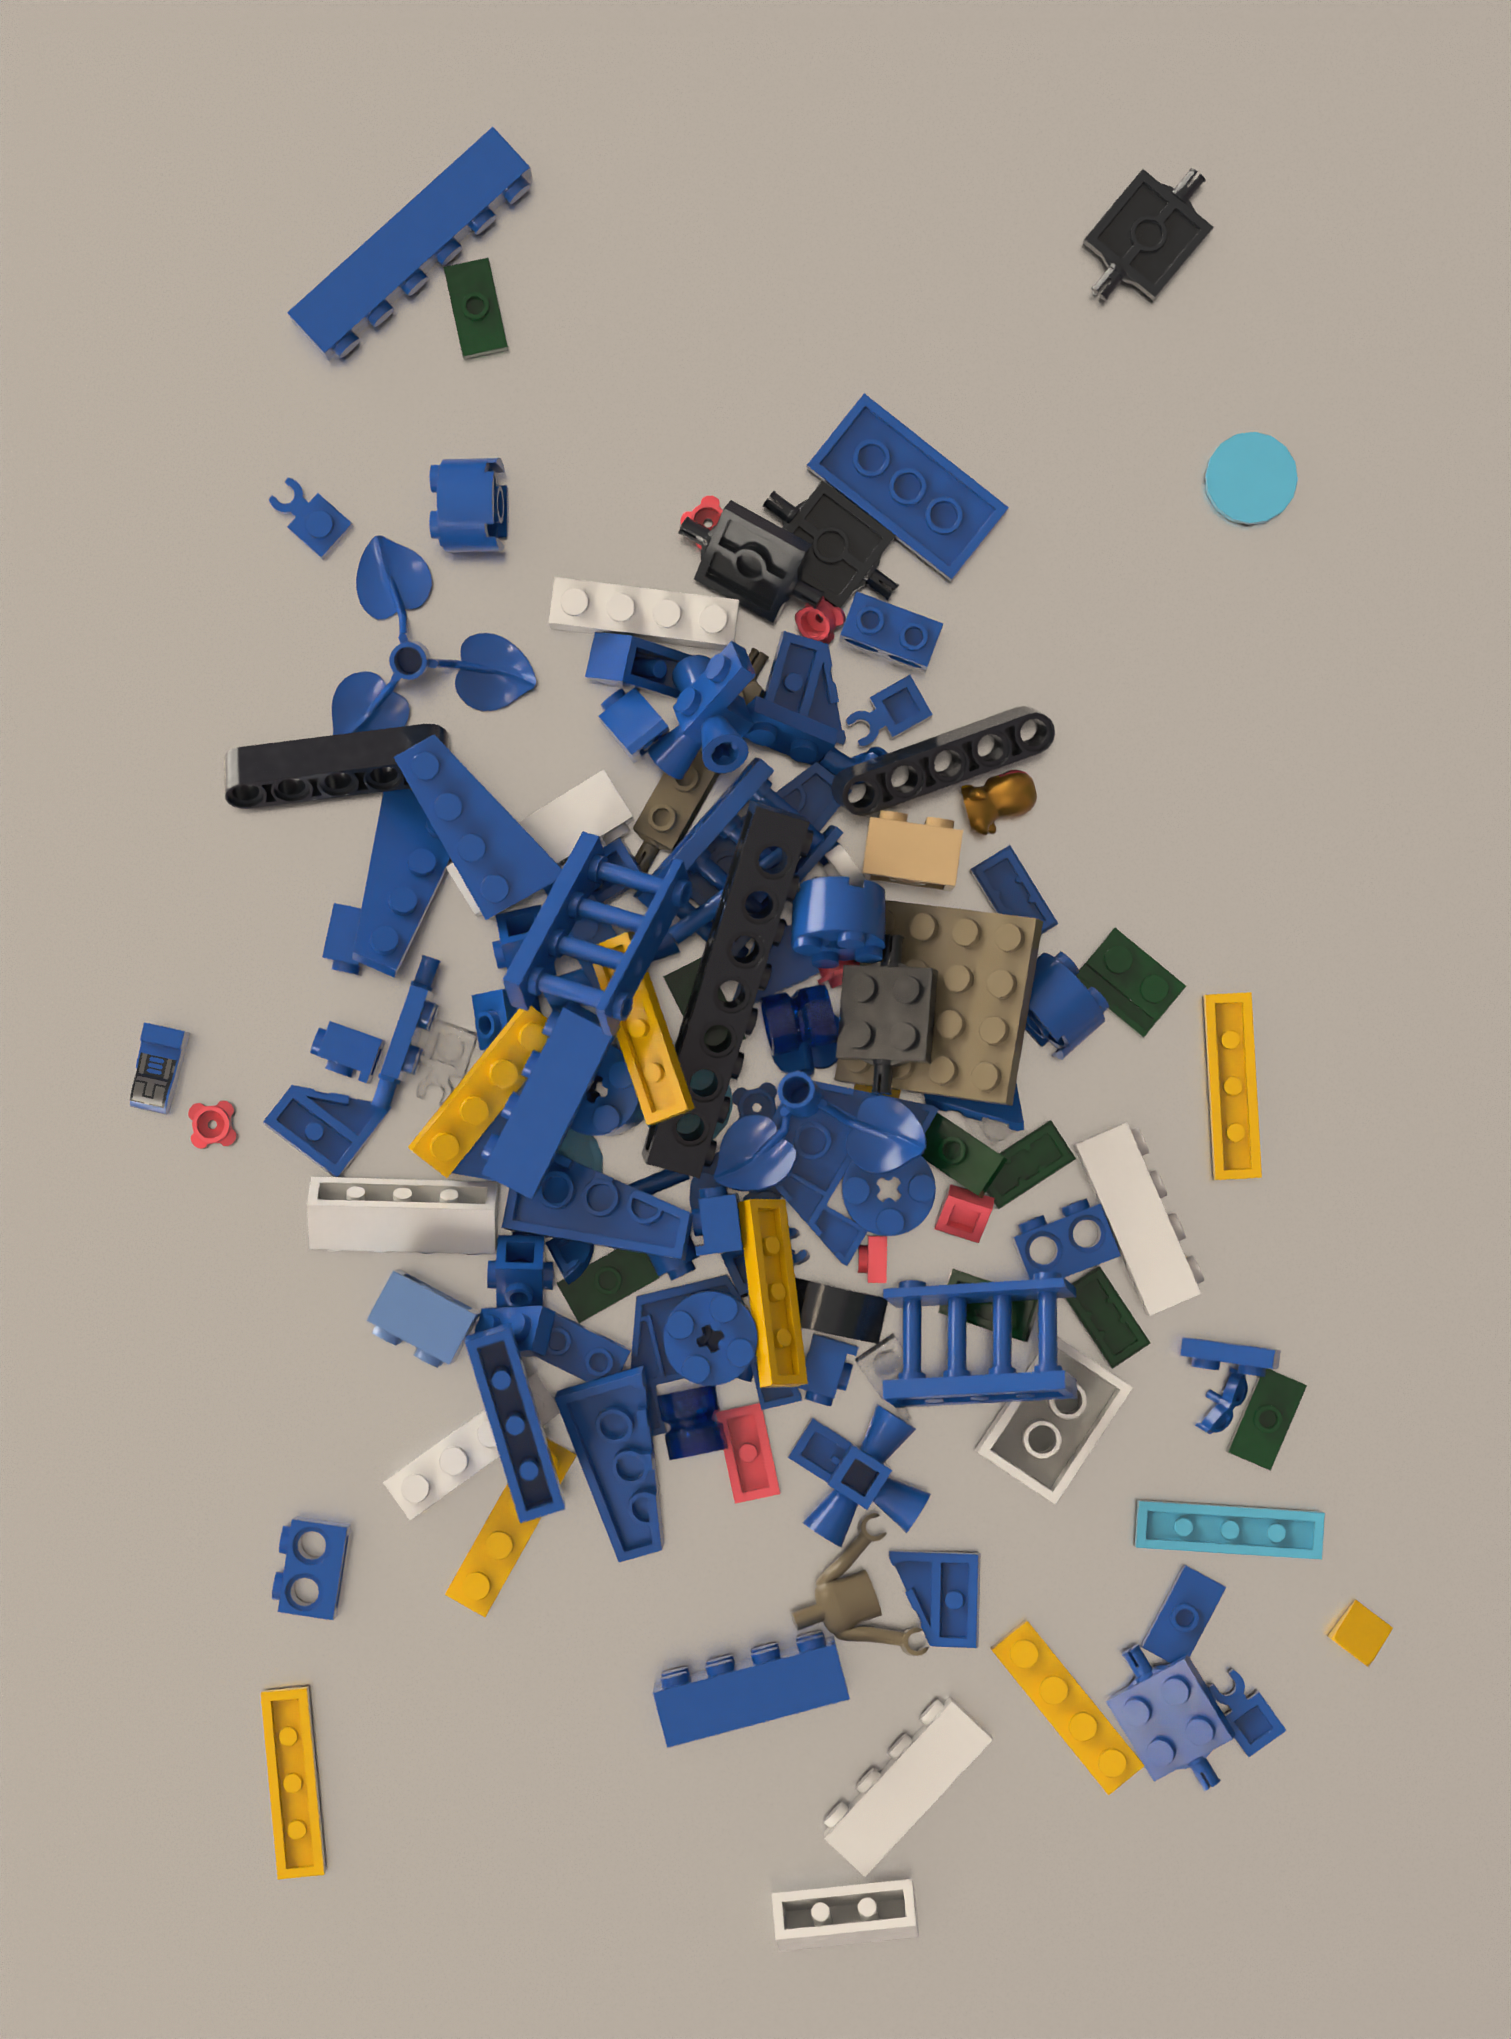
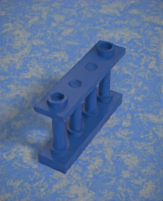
(725, 822)
(571, 902)
(1002, 1380)

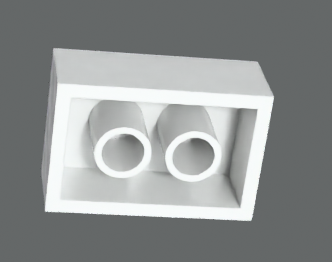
(1050, 1439)

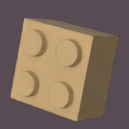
(912, 852)

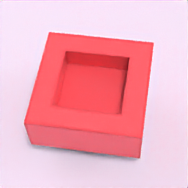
(964, 1213)
(873, 1259)

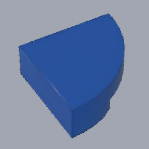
(570, 1257)

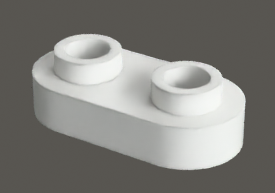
(842, 865)

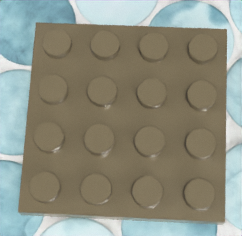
(980, 1000)

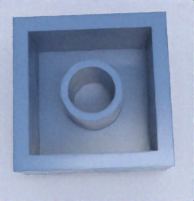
(422, 1317)

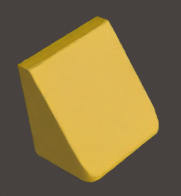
(1360, 1632)

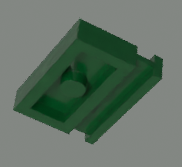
(1130, 982)

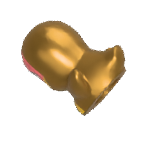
(1001, 796)

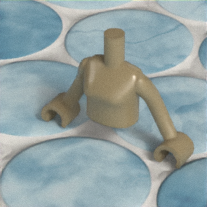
(851, 1600)

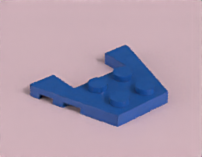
(823, 1162)
(648, 1346)

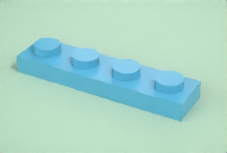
(1229, 1529)

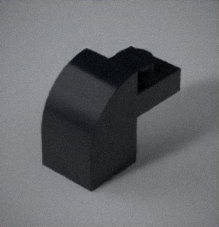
(840, 1311)

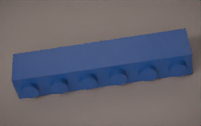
(411, 244)

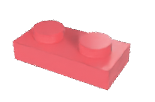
(749, 1453)

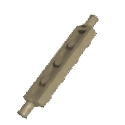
(678, 801)

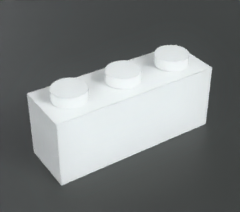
(845, 1915)

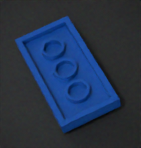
(907, 487)

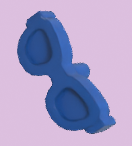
(1222, 1413)

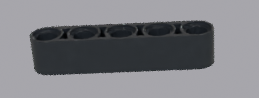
(964, 763)
(321, 766)

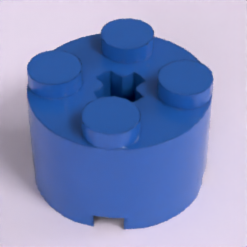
(469, 505)
(838, 921)
(1061, 1006)
(619, 1108)
(890, 1216)
(699, 1362)

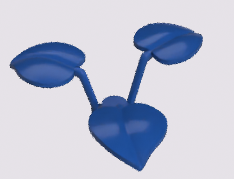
(490, 666)
(758, 1156)

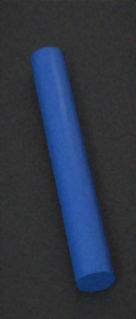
(707, 910)

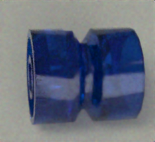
(798, 1019)
(692, 1422)

